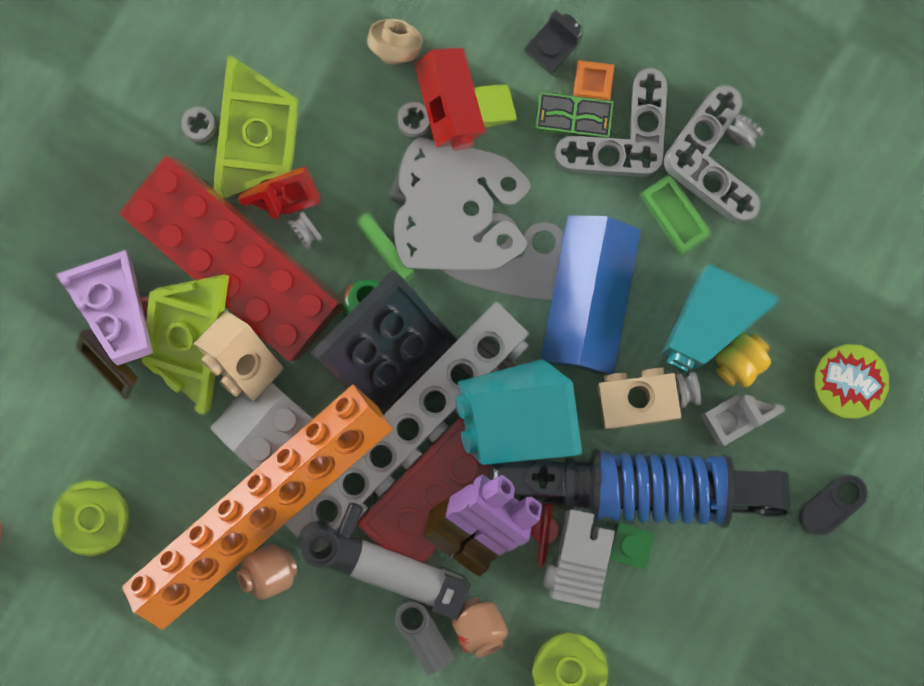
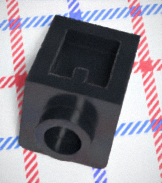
(555, 41)

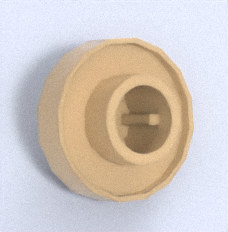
(394, 41)

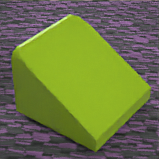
(495, 104)

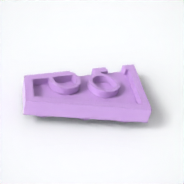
(111, 304)

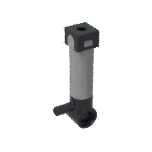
(438, 588)

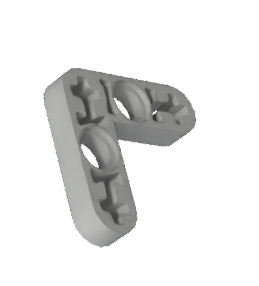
(637, 140)
(700, 163)

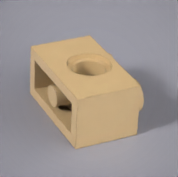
(239, 356)
(661, 399)

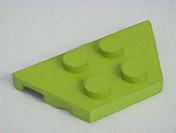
(254, 131)
(174, 323)

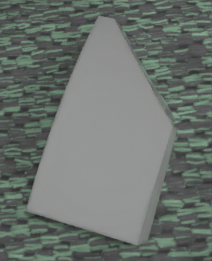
(738, 417)

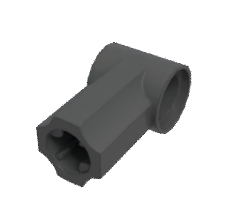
(425, 638)

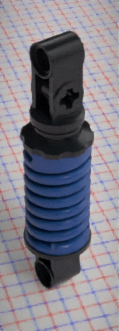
(651, 484)

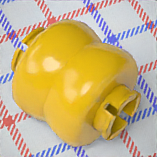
(743, 360)

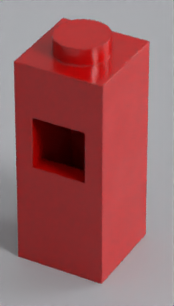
(450, 98)

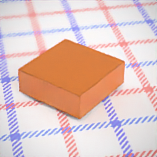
(593, 80)

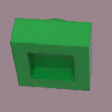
(632, 545)

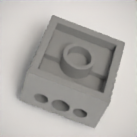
(579, 561)

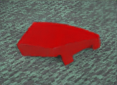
(283, 193)

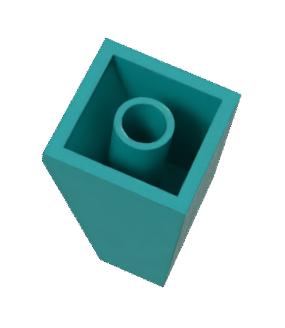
(713, 316)
(519, 414)

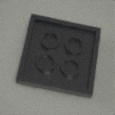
(385, 343)

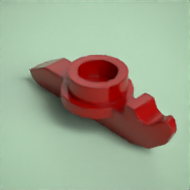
(544, 533)

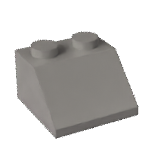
(261, 426)

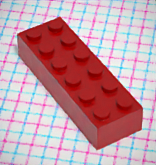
(215, 239)

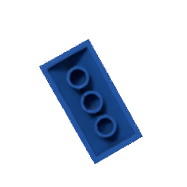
(590, 293)

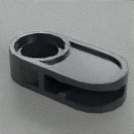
(825, 509)

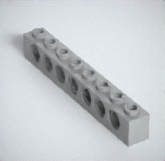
(493, 324)

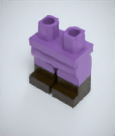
(482, 522)

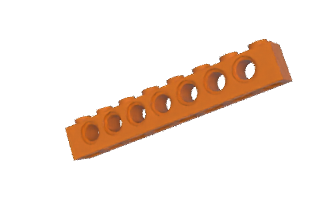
(256, 508)

